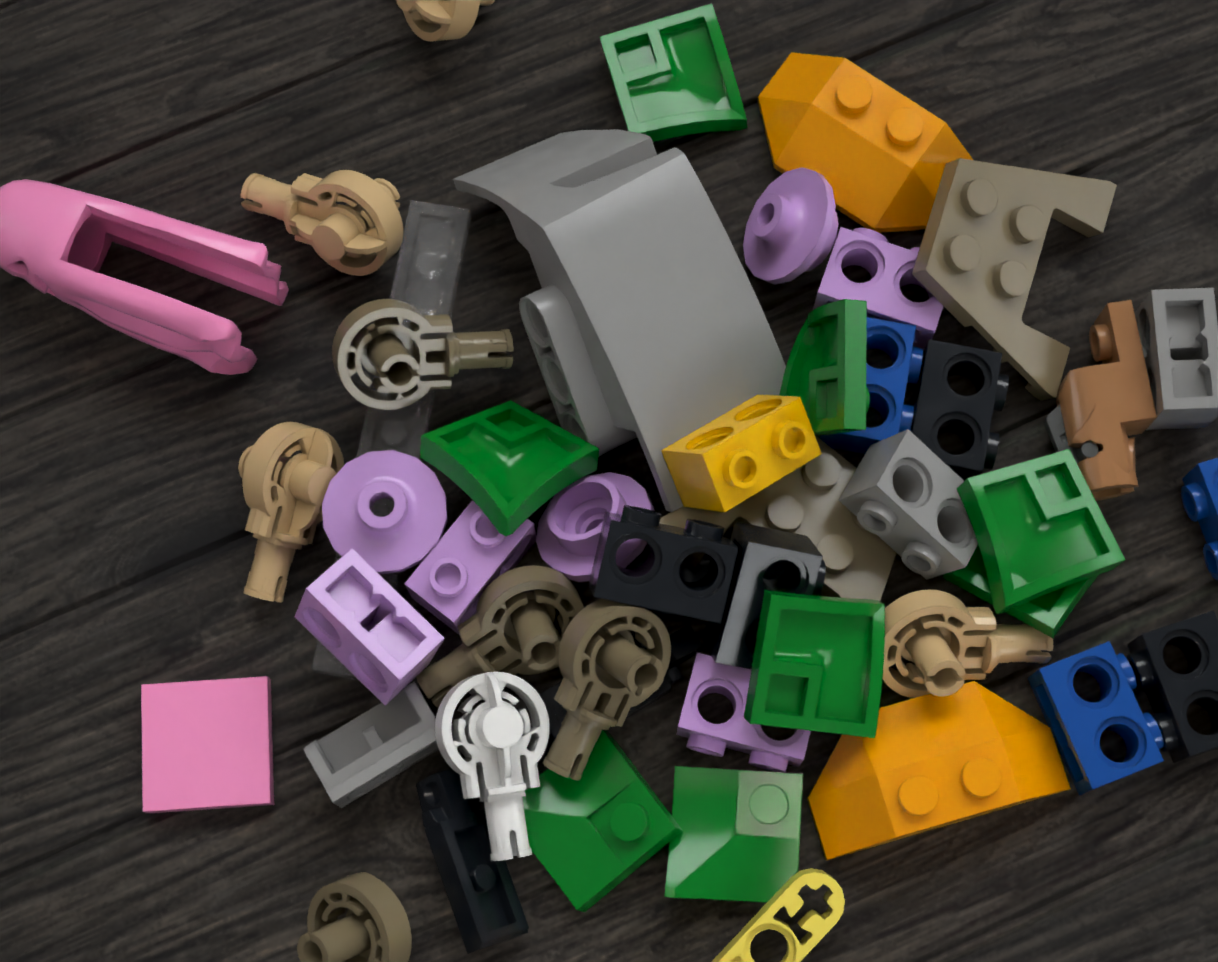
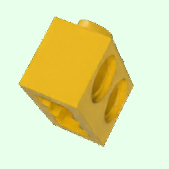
(741, 452)

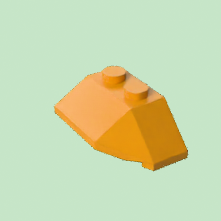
(861, 136)
(932, 768)

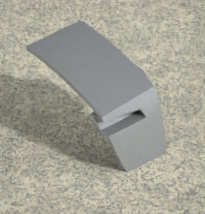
(641, 291)

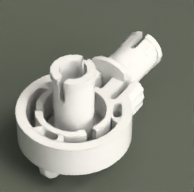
(495, 752)

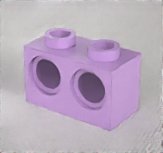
(890, 269)
(465, 564)
(368, 626)
(737, 732)

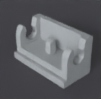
(374, 746)

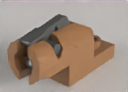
(1106, 405)

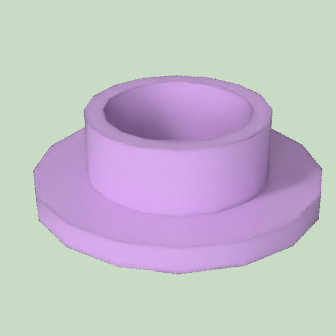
(791, 226)
(574, 519)
(405, 534)

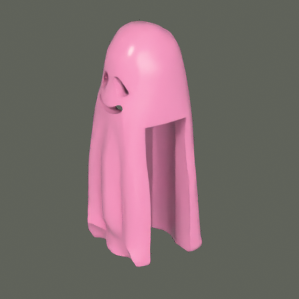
(63, 235)

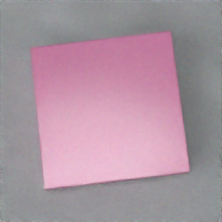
(207, 744)

